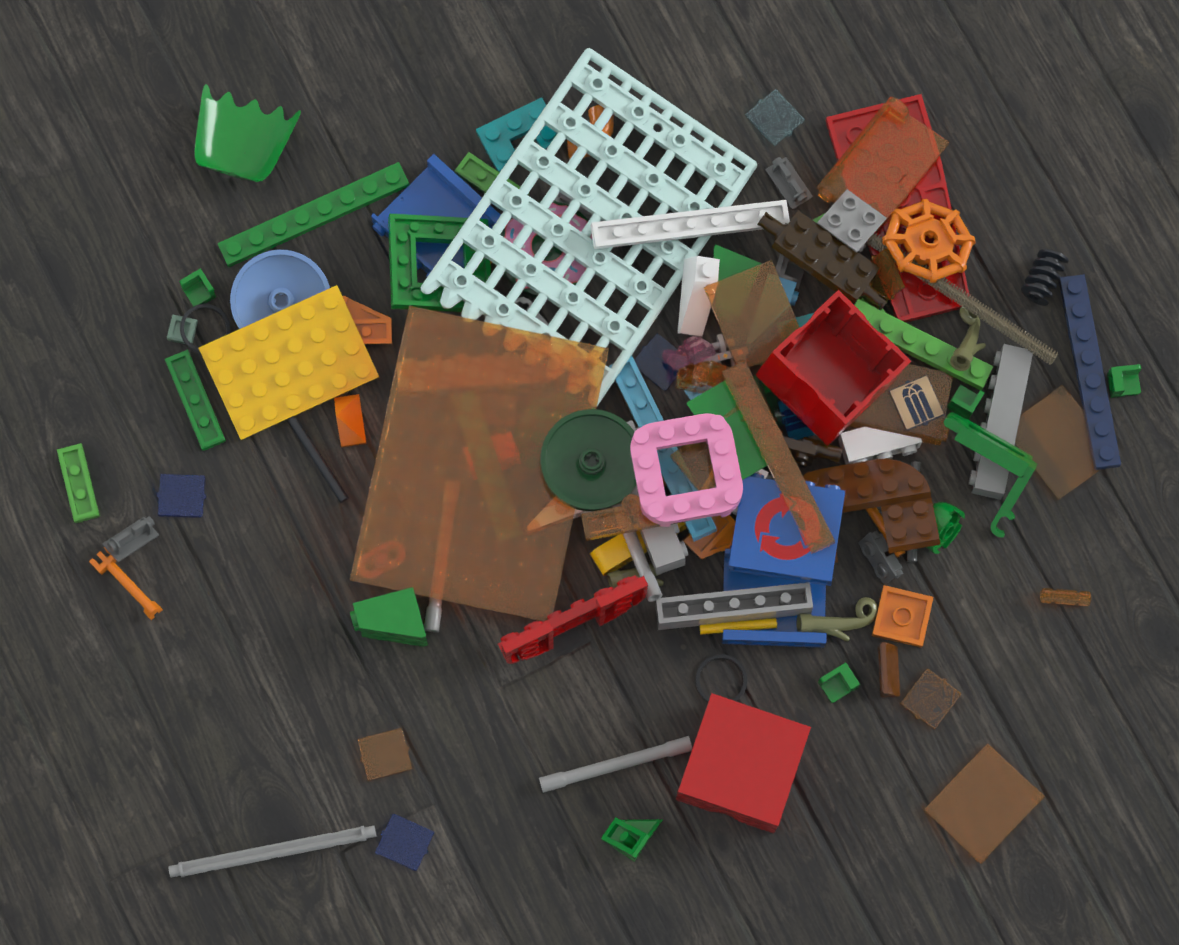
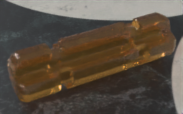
(1067, 597)

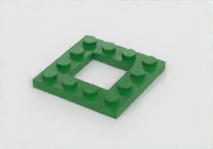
(403, 235)

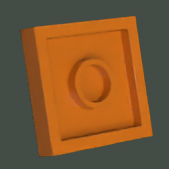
(902, 616)

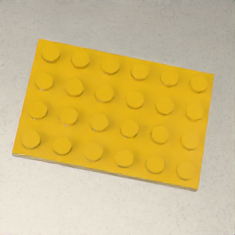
(288, 362)

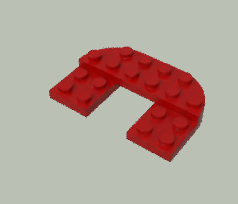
(604, 607)

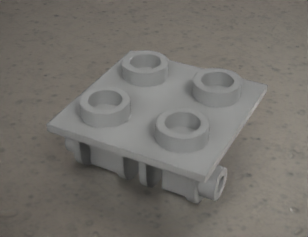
(852, 221)

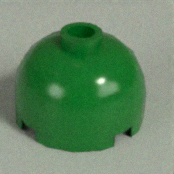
(947, 521)

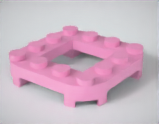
(691, 505)

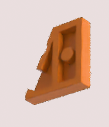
(371, 325)
(715, 542)

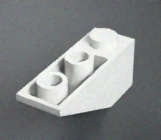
(873, 444)

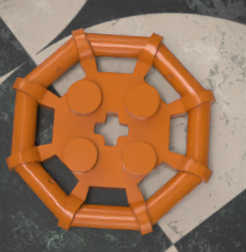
(925, 252)

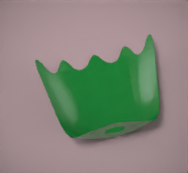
(231, 130)

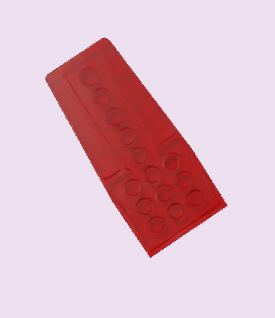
(917, 298)

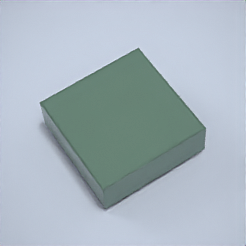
(189, 329)

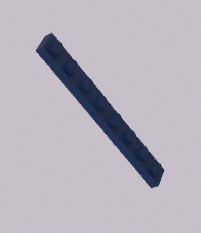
(1089, 372)

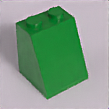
(390, 618)

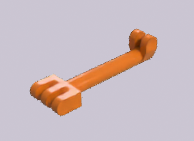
(109, 563)

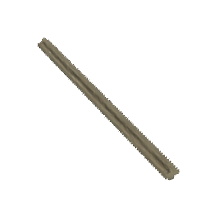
(980, 311)

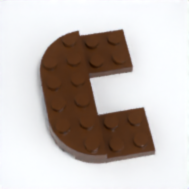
(897, 489)

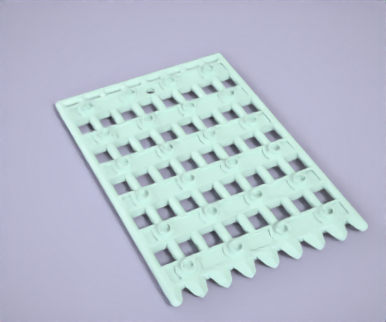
(577, 245)

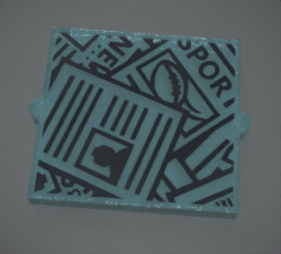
(775, 117)

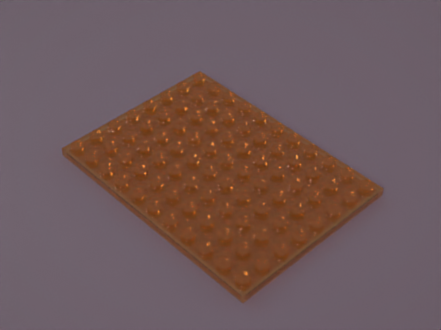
(459, 470)

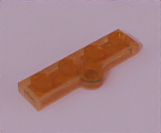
(616, 520)

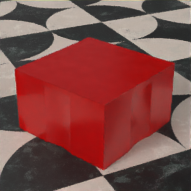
(832, 368)
(743, 763)

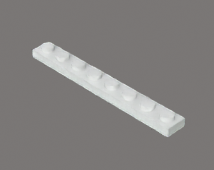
(685, 224)

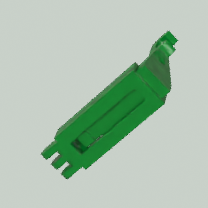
(999, 452)

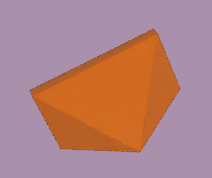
(350, 420)

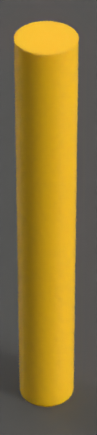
(739, 625)

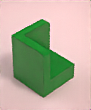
(197, 288)
(1124, 380)
(965, 402)
(838, 683)

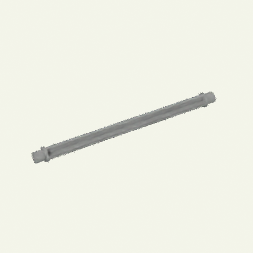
(272, 851)

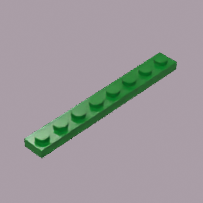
(313, 214)

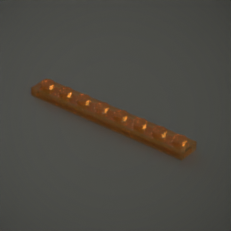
(778, 457)

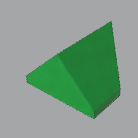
(630, 835)

